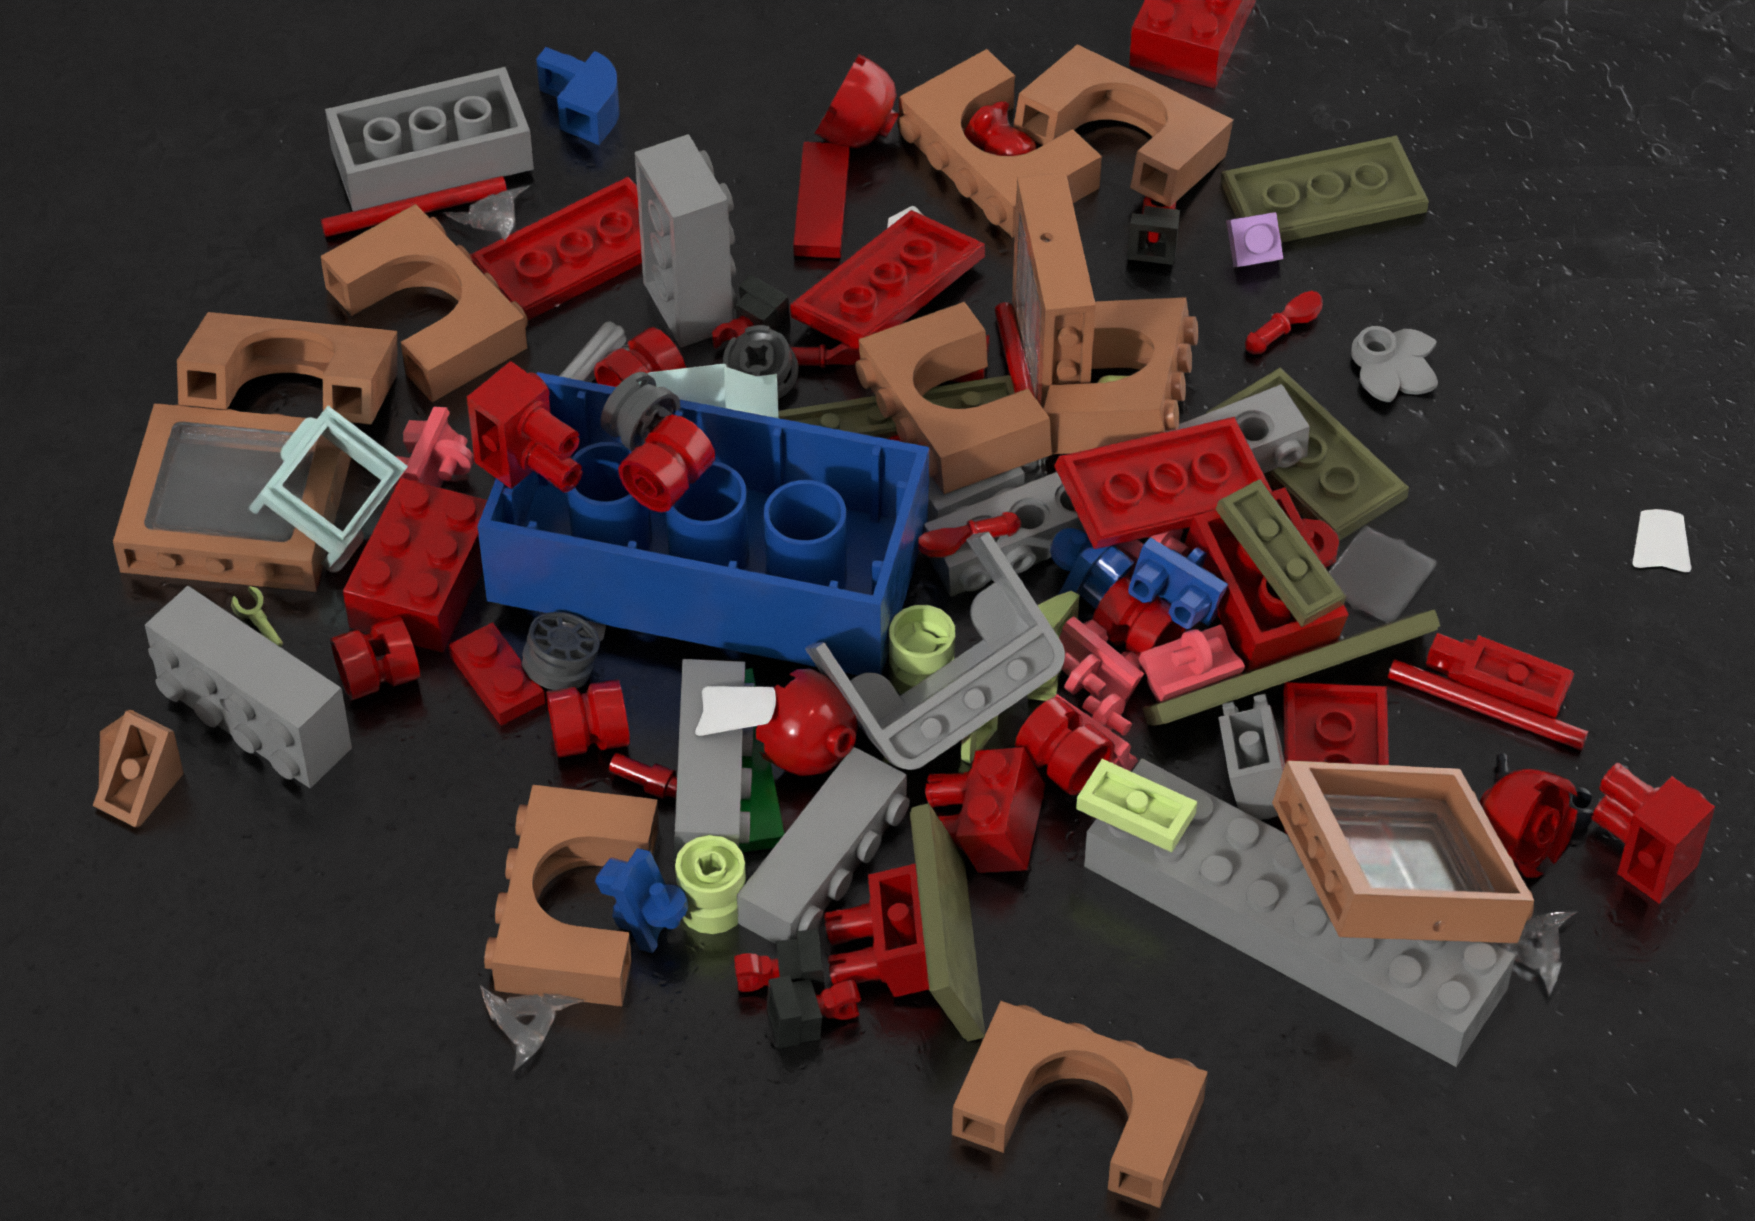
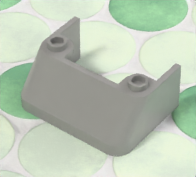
(1008, 664)

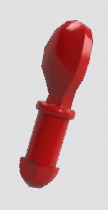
(1299, 310)
(821, 357)
(948, 540)

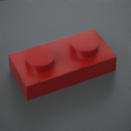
(496, 673)

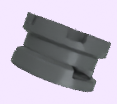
(763, 353)
(637, 409)
(557, 654)

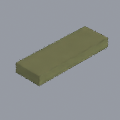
(1280, 553)

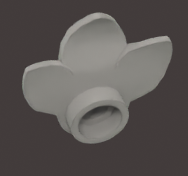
(1394, 362)

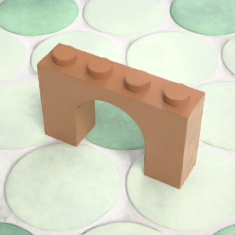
(1089, 87)
(936, 120)
(417, 253)
(1135, 335)
(232, 349)
(962, 443)
(556, 834)
(1033, 1050)

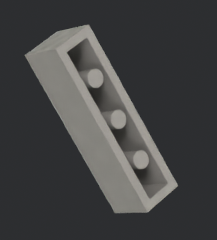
(711, 765)
(823, 848)

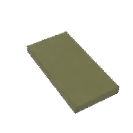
(1329, 189)
(1340, 476)
(947, 923)

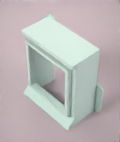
(722, 388)
(356, 445)

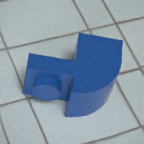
(583, 91)

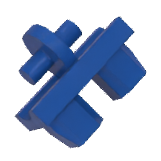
(1091, 569)
(1178, 580)
(642, 897)

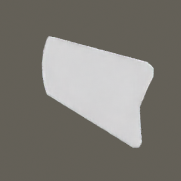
(1662, 541)
(735, 708)

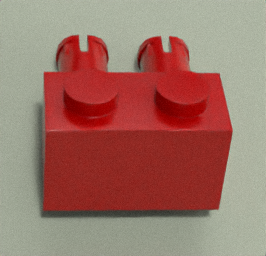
(518, 433)
(998, 810)
(1659, 826)
(897, 929)

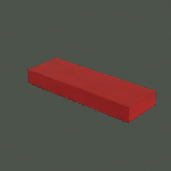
(821, 200)

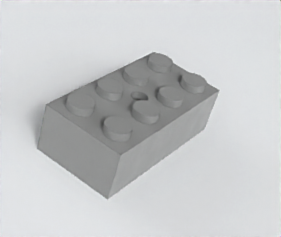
(429, 138)
(685, 238)
(248, 687)

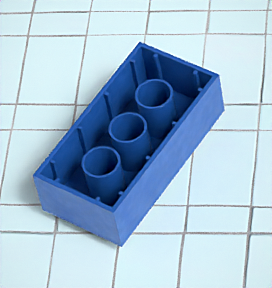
(769, 551)

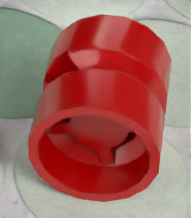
(647, 353)
(667, 462)
(1134, 622)
(356, 660)
(588, 718)
(1059, 739)

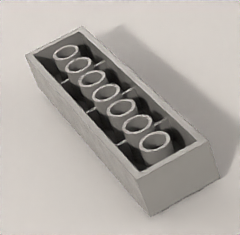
(1254, 894)

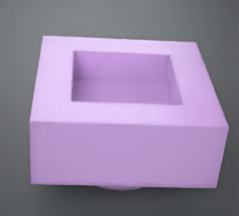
(1254, 239)

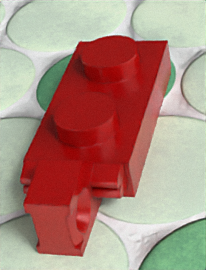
(1502, 672)

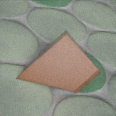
(136, 767)

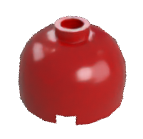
(860, 107)
(809, 725)
(1531, 816)

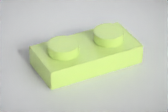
(1136, 805)

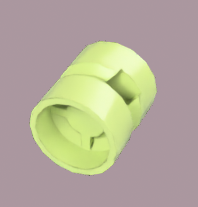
(919, 645)
(711, 876)

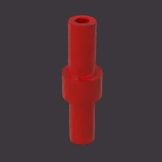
(657, 780)

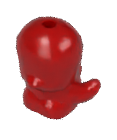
(991, 131)

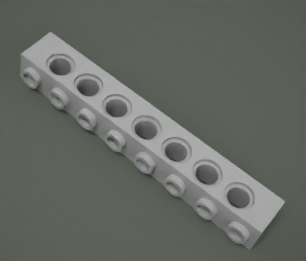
(1267, 419)

